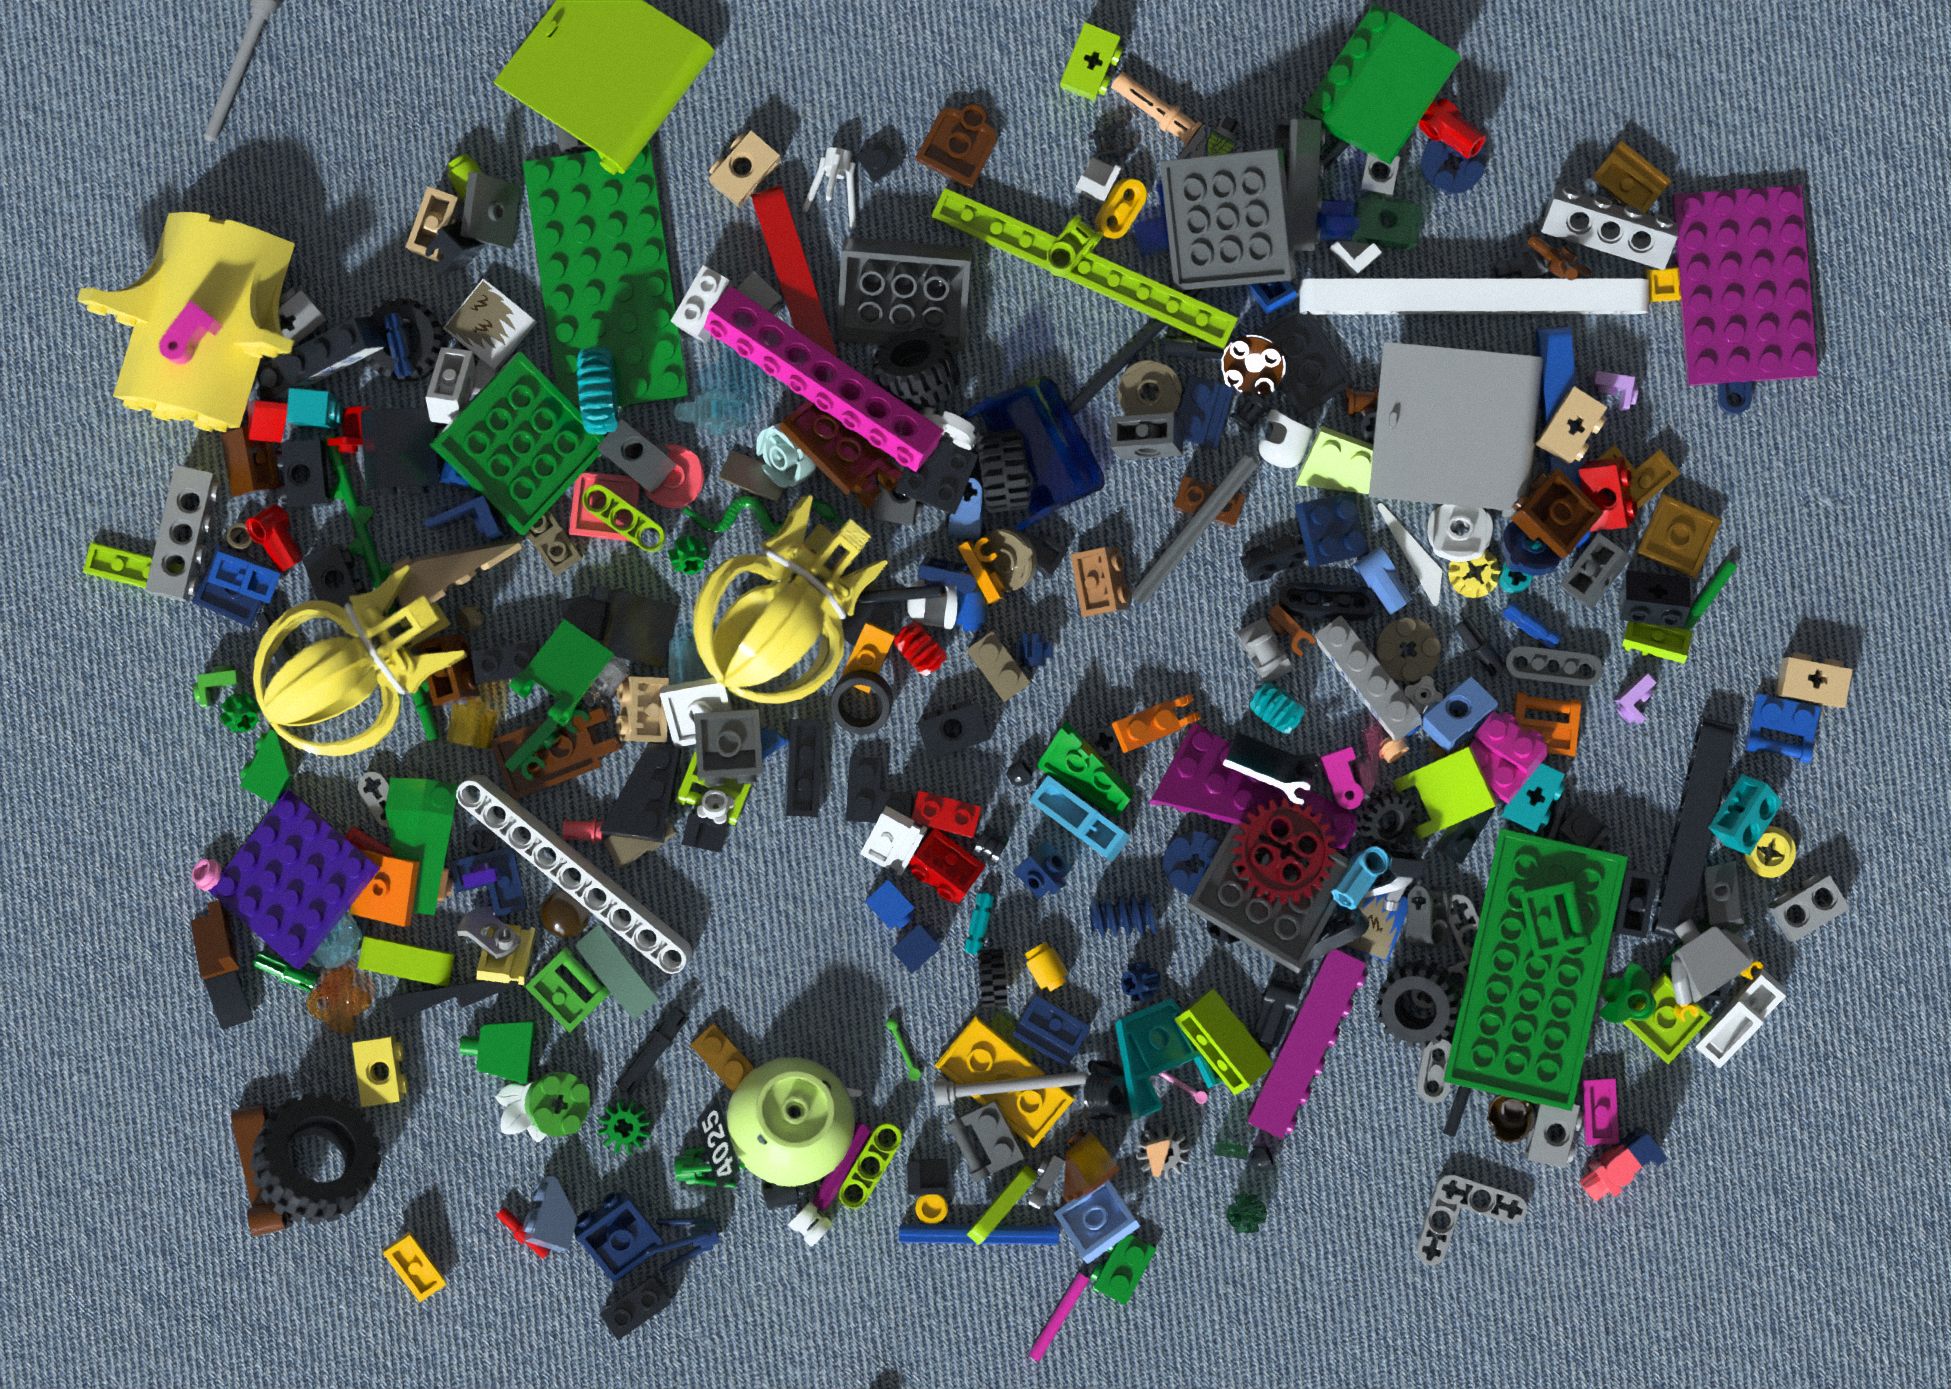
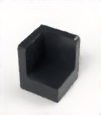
(704, 833)
(926, 1176)

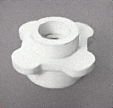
(1414, 693)
(713, 798)

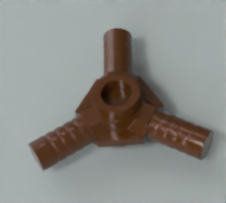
(1562, 261)

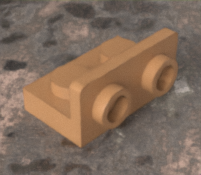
(1100, 581)

